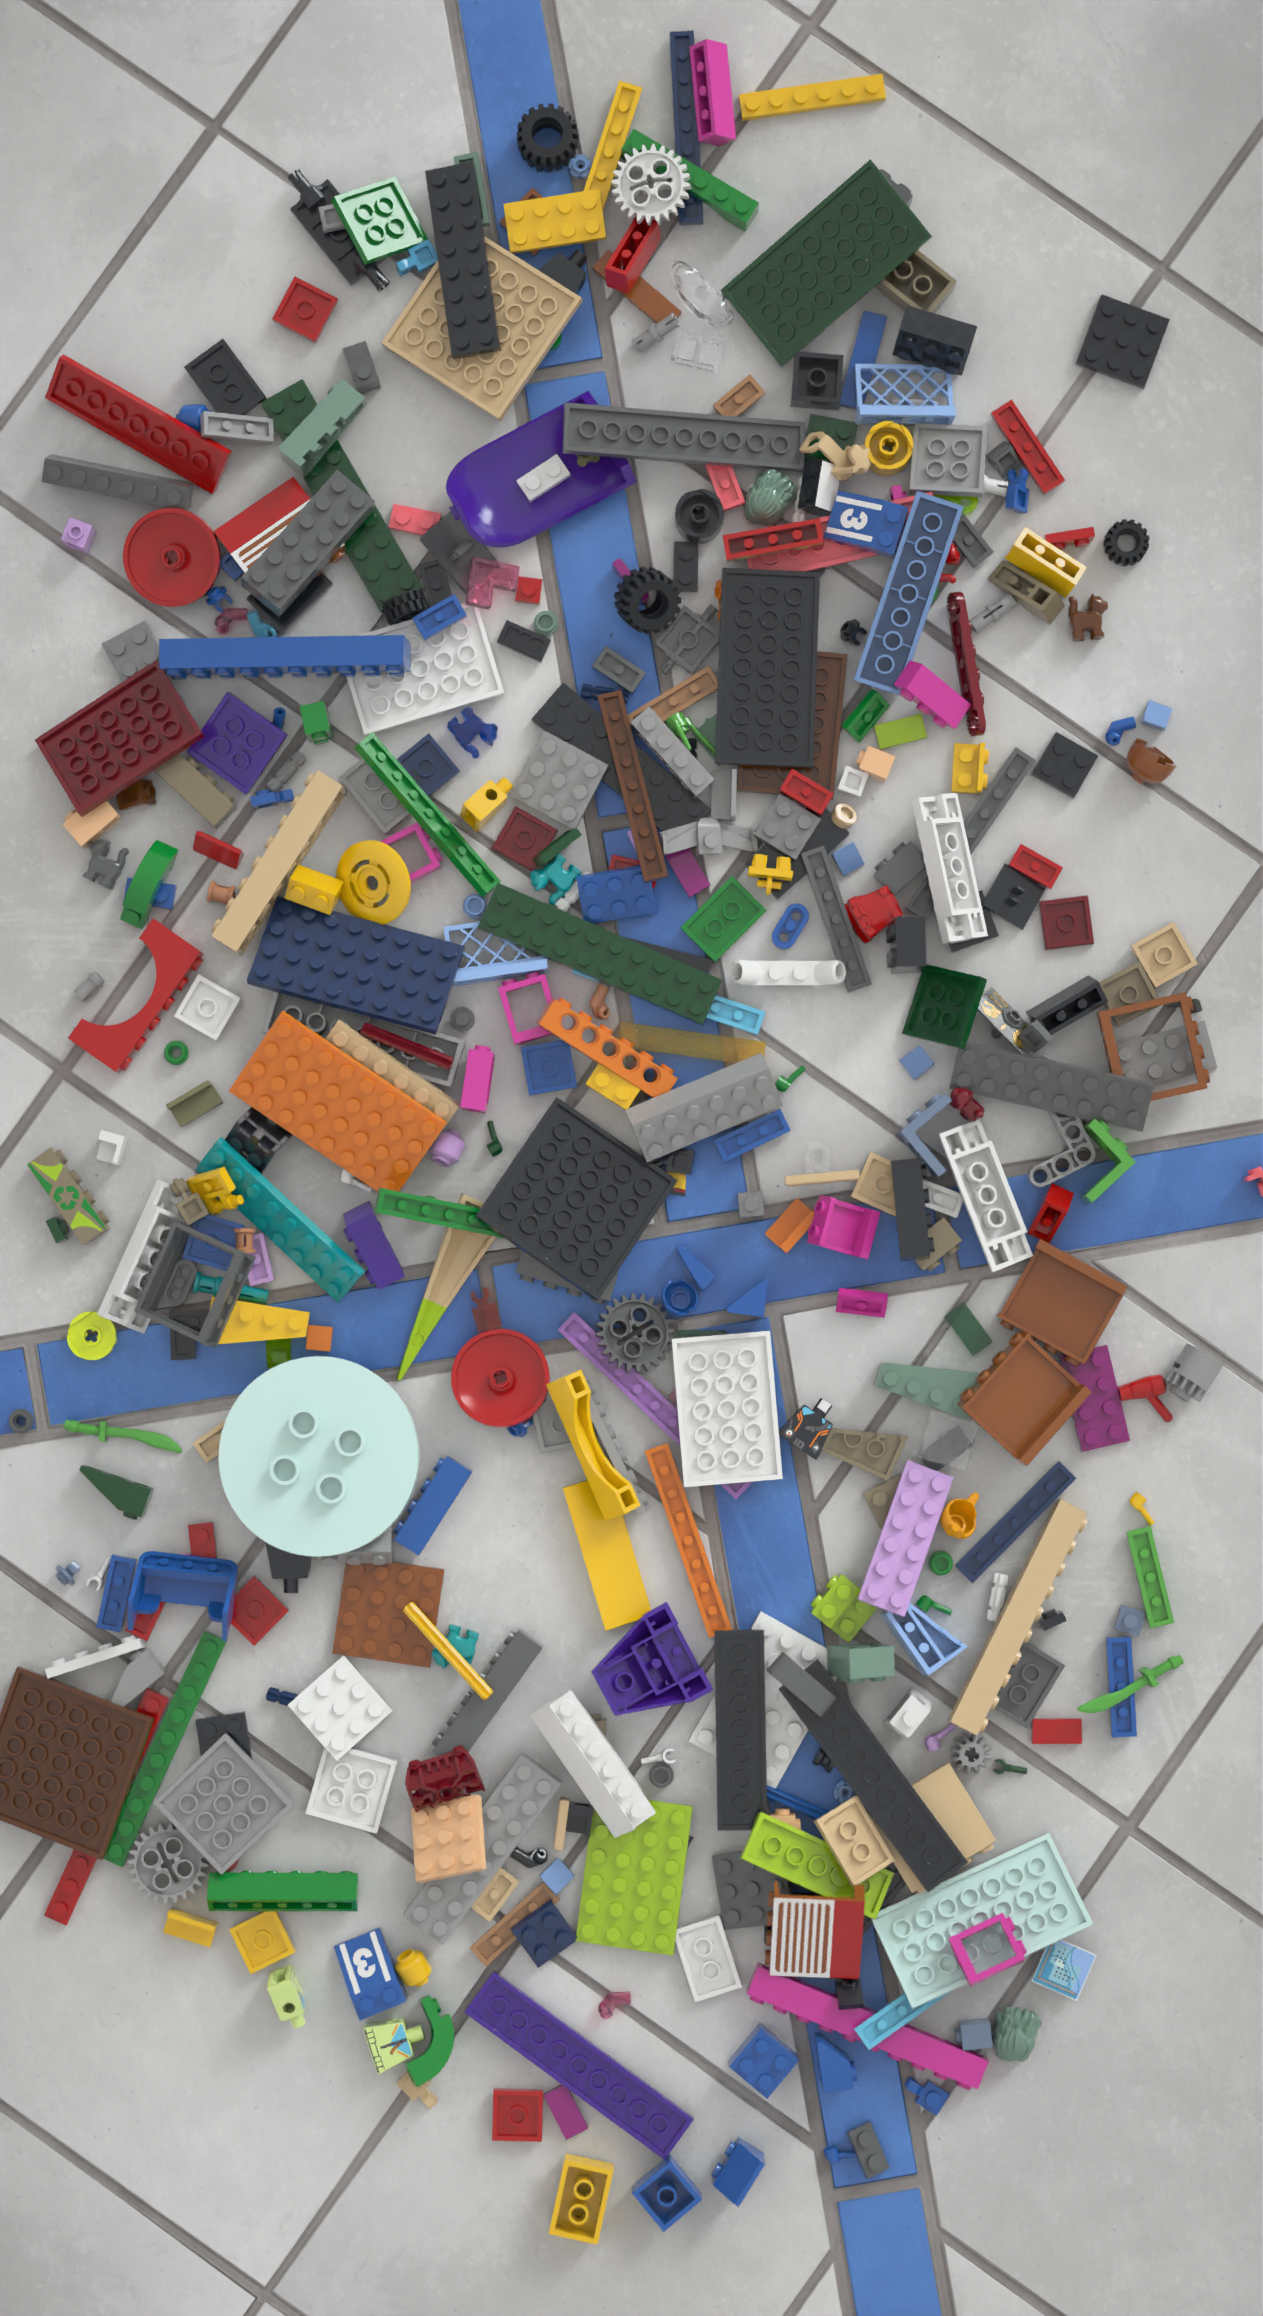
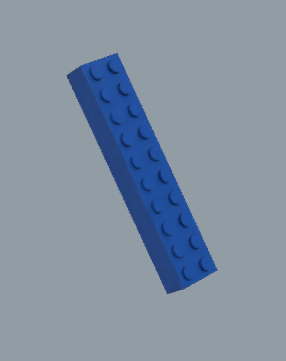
(285, 656)

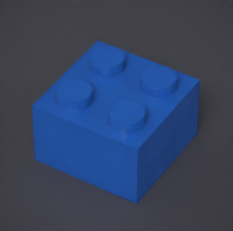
(763, 2060)
(666, 2193)

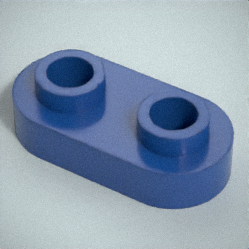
(789, 926)

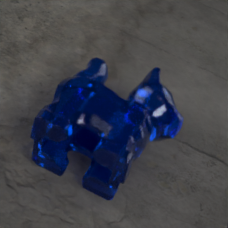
(470, 729)

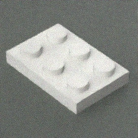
(707, 1958)

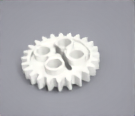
(655, 206)

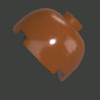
(1148, 763)

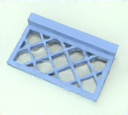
(903, 414)
(493, 971)

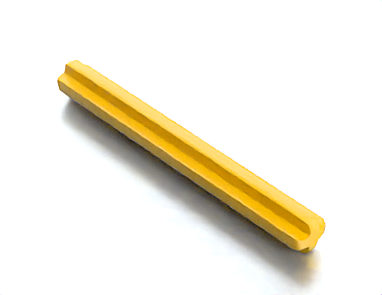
(448, 1651)

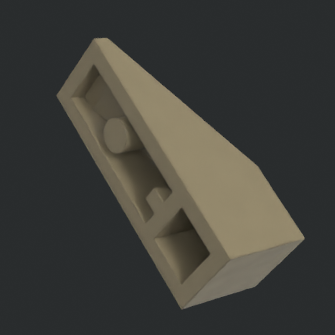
(1027, 592)

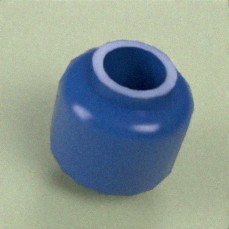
(191, 415)

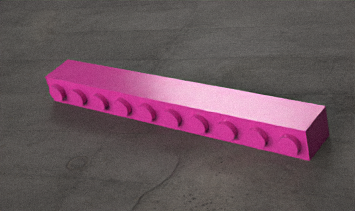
(907, 2042)

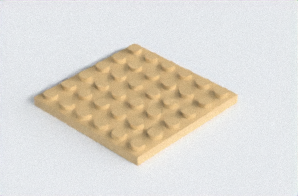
(529, 320)

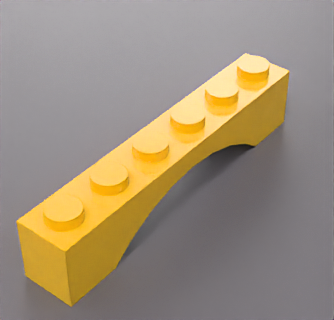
(609, 1487)

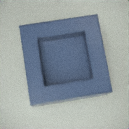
(1129, 1620)

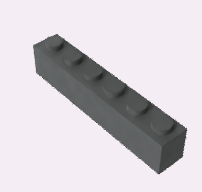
(117, 482)
(502, 1678)

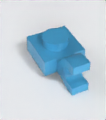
(421, 256)

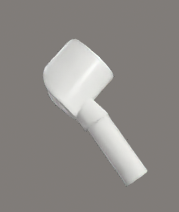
(348, 1178)
(100, 1574)
(659, 1757)

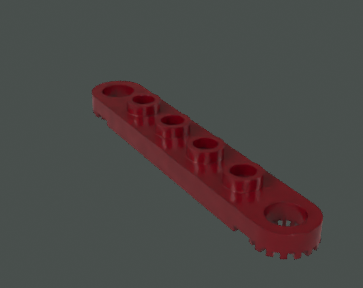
(965, 662)

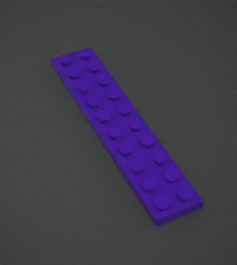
(579, 2065)

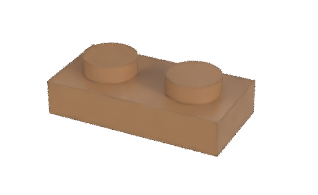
(739, 398)

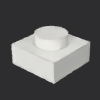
(853, 781)

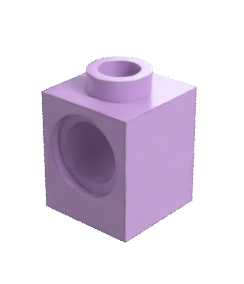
(78, 535)

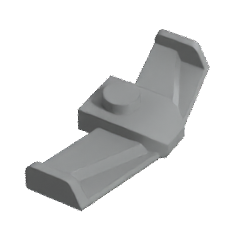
(708, 837)

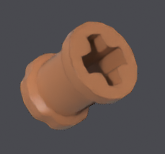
(220, 893)
(248, 1232)

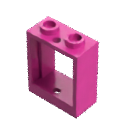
(433, 854)
(512, 985)
(477, 1079)
(964, 1960)

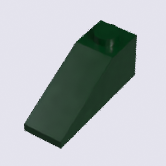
(121, 1492)

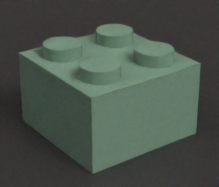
(861, 1662)

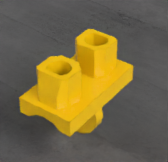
(759, 870)

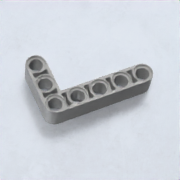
(1070, 1155)

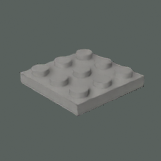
(948, 459)
(559, 780)

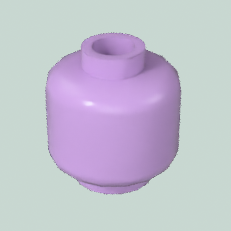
(447, 1148)

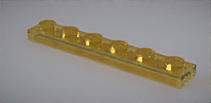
(690, 1043)

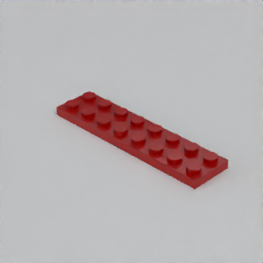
(137, 424)

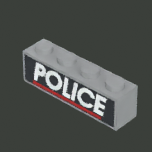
(671, 752)

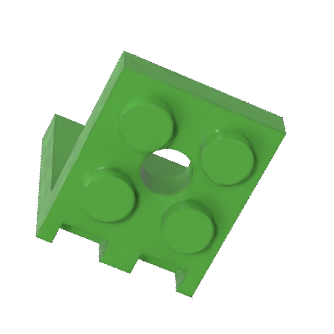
(1115, 1150)

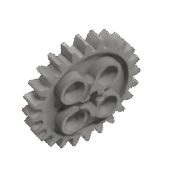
(147, 1872)

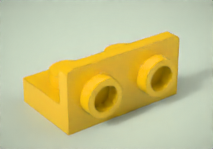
(969, 768)

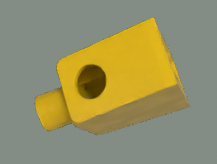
(479, 809)

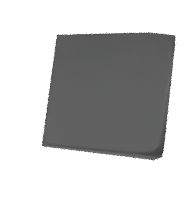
(1003, 458)

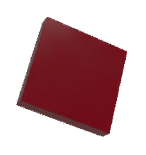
(523, 838)
(1066, 922)

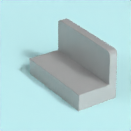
(724, 795)

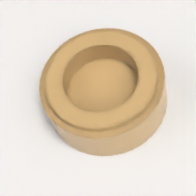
(843, 815)

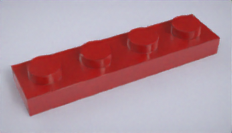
(1027, 447)

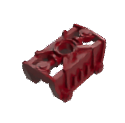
(442, 1778)

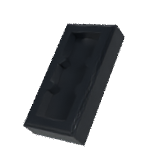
(524, 641)
(849, 1993)

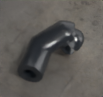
(530, 1859)

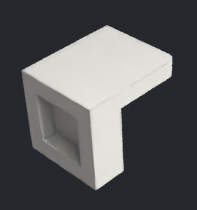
(111, 1147)

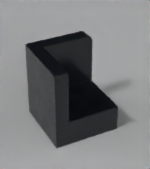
(579, 1818)

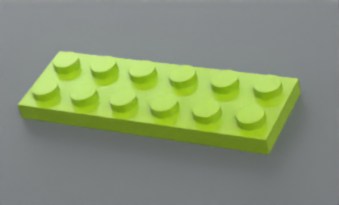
(808, 1862)

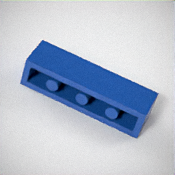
(433, 1504)

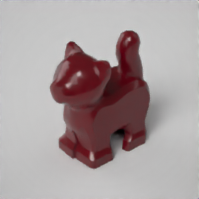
(963, 1101)

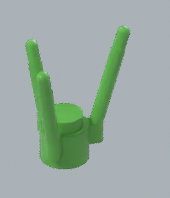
(679, 726)

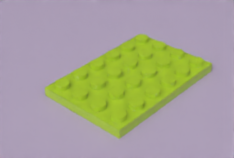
(636, 1881)

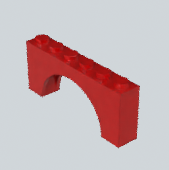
(118, 1042)

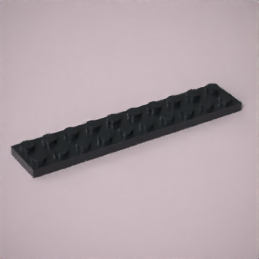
(879, 1784)

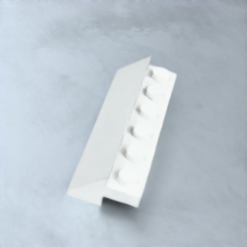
(949, 868)
(986, 1195)
(140, 1258)
(593, 1763)

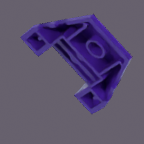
(651, 1667)

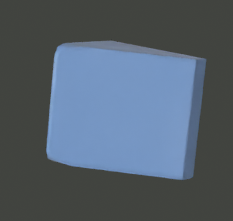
(1156, 716)
(847, 859)
(916, 1062)
(556, 1875)

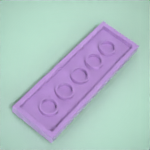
(905, 1538)

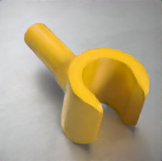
(1137, 1502)

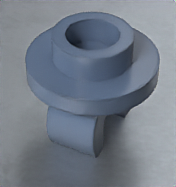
(65, 1575)

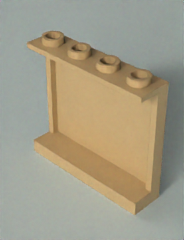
(956, 1814)

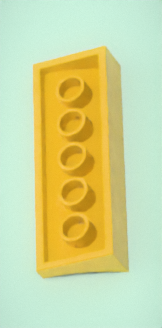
(607, 1559)

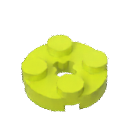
(88, 1349)

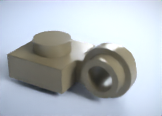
(191, 1206)

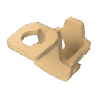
(846, 463)

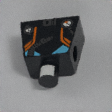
(808, 1428)

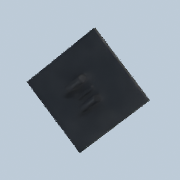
(1013, 896)

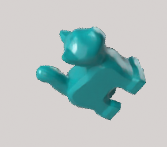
(557, 875)
(465, 1646)

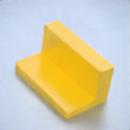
(190, 1927)

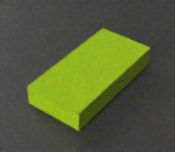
(900, 731)

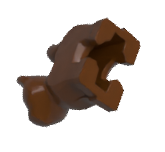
(1087, 621)

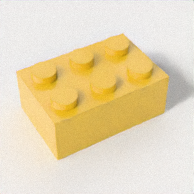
(581, 2198)

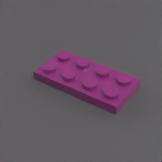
(1101, 1416)

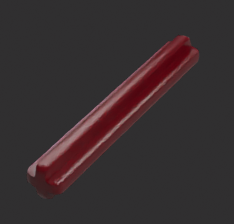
(407, 1046)

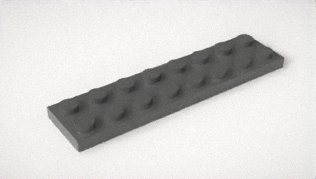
(1052, 1085)

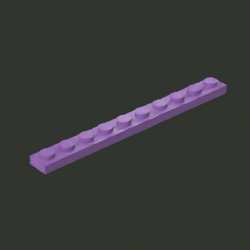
(632, 1385)

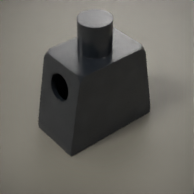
(567, 271)
(288, 1567)

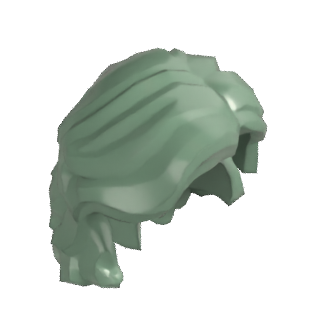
(769, 497)
(1015, 2033)

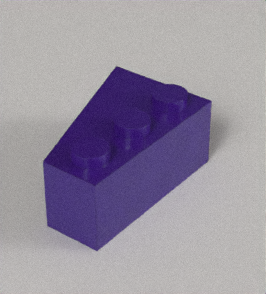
(372, 1246)

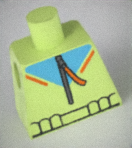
(287, 1995)
(391, 2042)

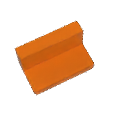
(790, 1225)

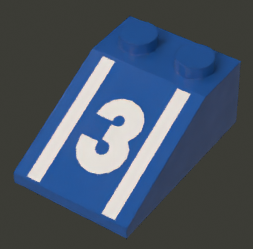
(866, 523)
(370, 1974)

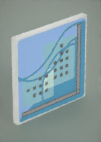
(1064, 1968)

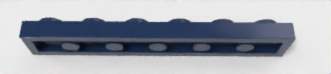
(1015, 1521)

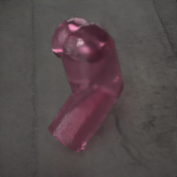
(227, 616)
(611, 2001)

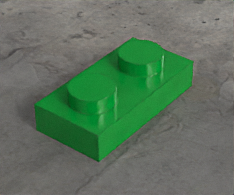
(865, 715)

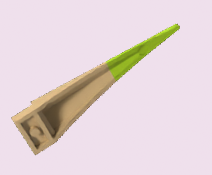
(453, 1264)

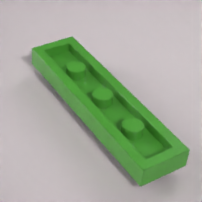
(1149, 1577)

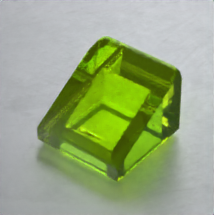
(278, 1352)

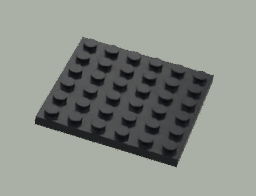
(576, 1199)

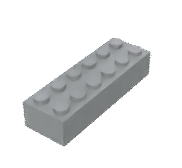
(704, 1107)

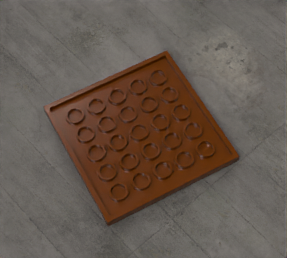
(66, 1761)

